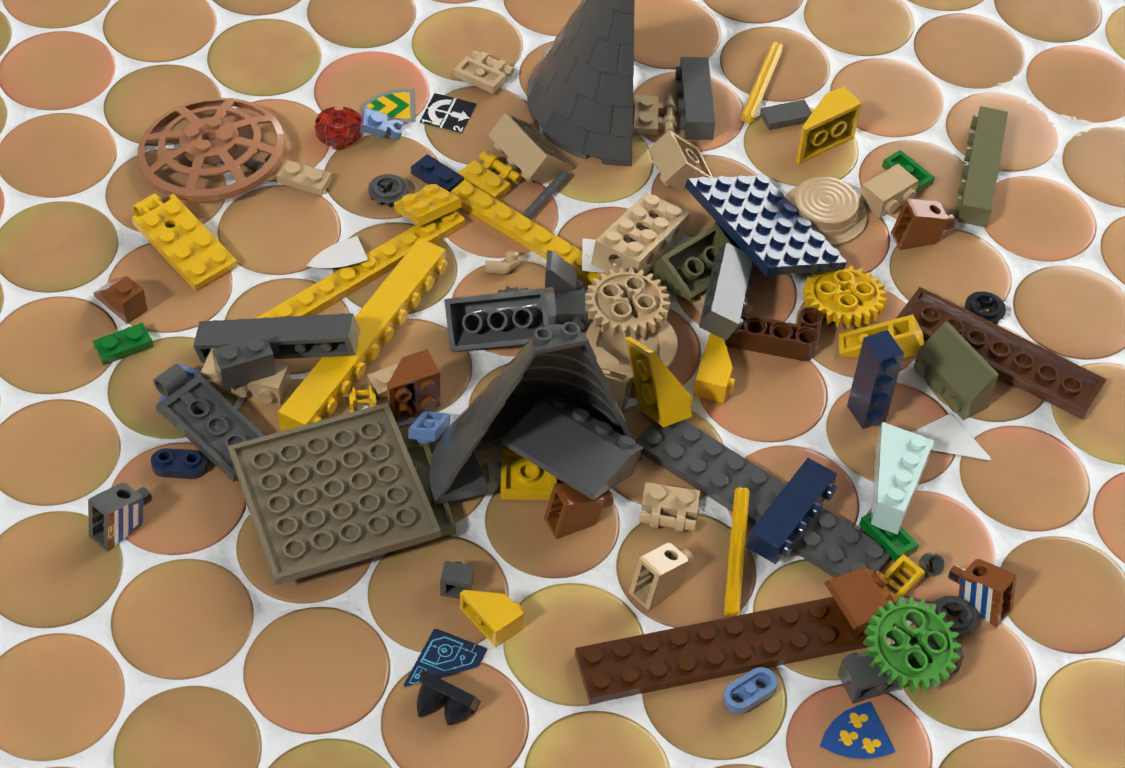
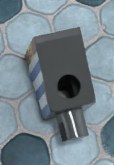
(116, 514)

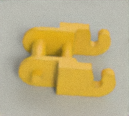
(352, 398)

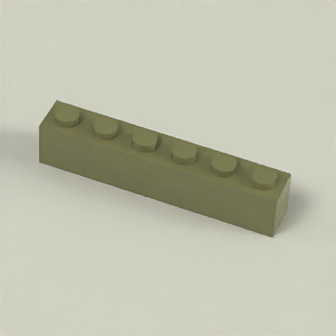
(982, 166)

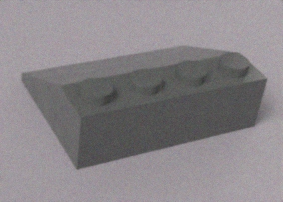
(573, 446)

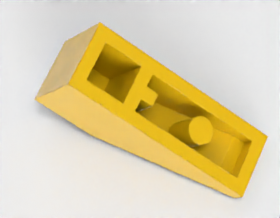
(904, 331)
(715, 372)

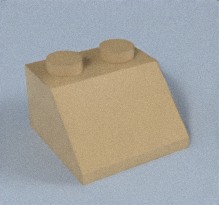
(678, 160)

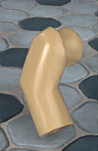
(504, 266)

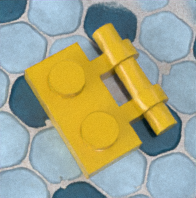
(488, 181)

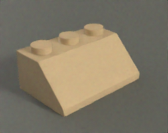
(528, 149)

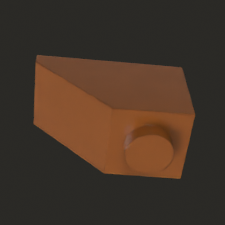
(123, 298)

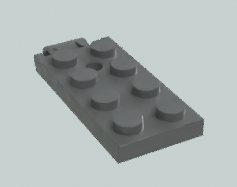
(210, 431)

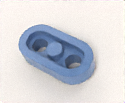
(747, 691)

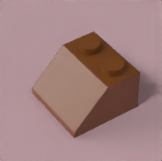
(860, 595)

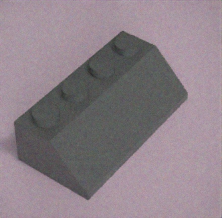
(498, 318)

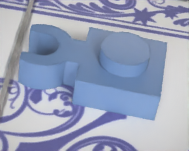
(378, 125)

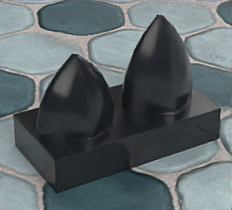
(433, 692)

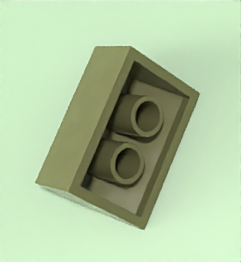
(689, 266)
(956, 372)

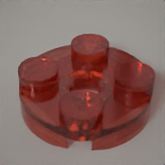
(338, 137)

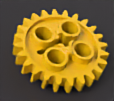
(845, 296)

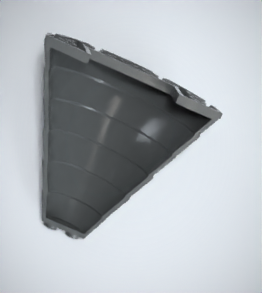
(586, 83)
(551, 362)

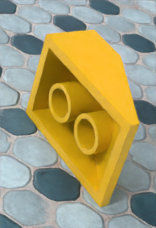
(829, 124)
(656, 388)

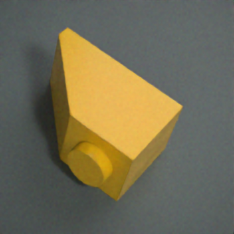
(492, 614)

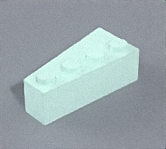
(898, 469)

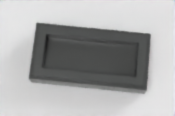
(785, 114)

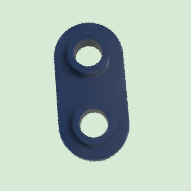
(179, 463)

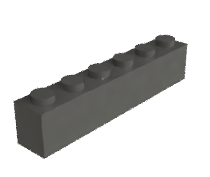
(287, 336)

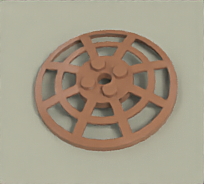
(197, 148)

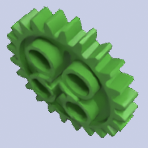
(894, 660)

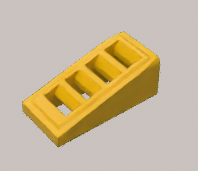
(909, 567)

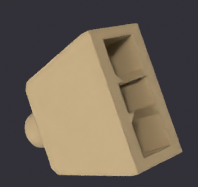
(659, 574)

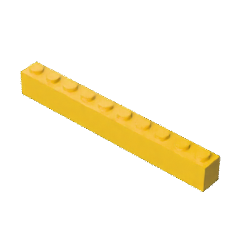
(377, 321)

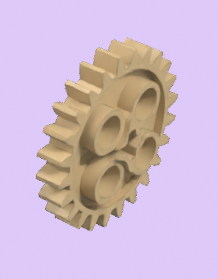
(627, 303)

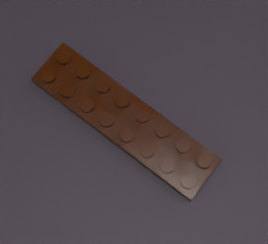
(1010, 355)

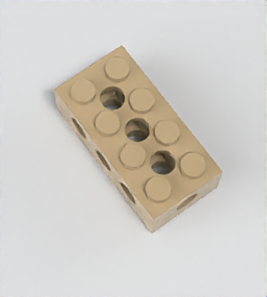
(640, 236)

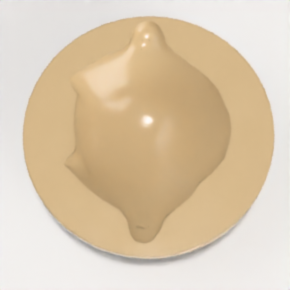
(830, 208)
(613, 352)

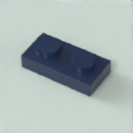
(435, 172)

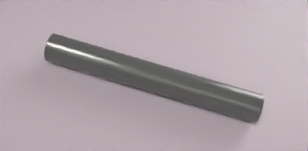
(546, 195)

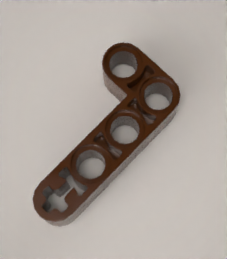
(778, 337)

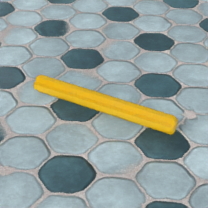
(761, 82)
(736, 552)

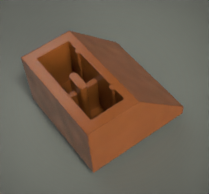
(414, 386)

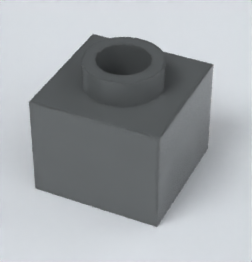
(455, 578)

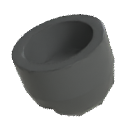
(935, 562)

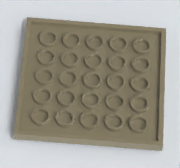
(332, 493)

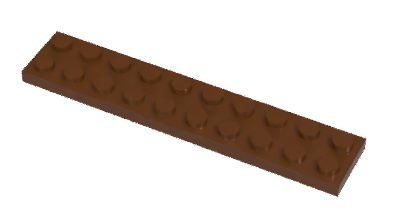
(715, 649)

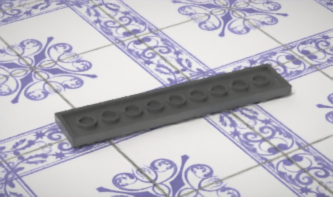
(719, 471)

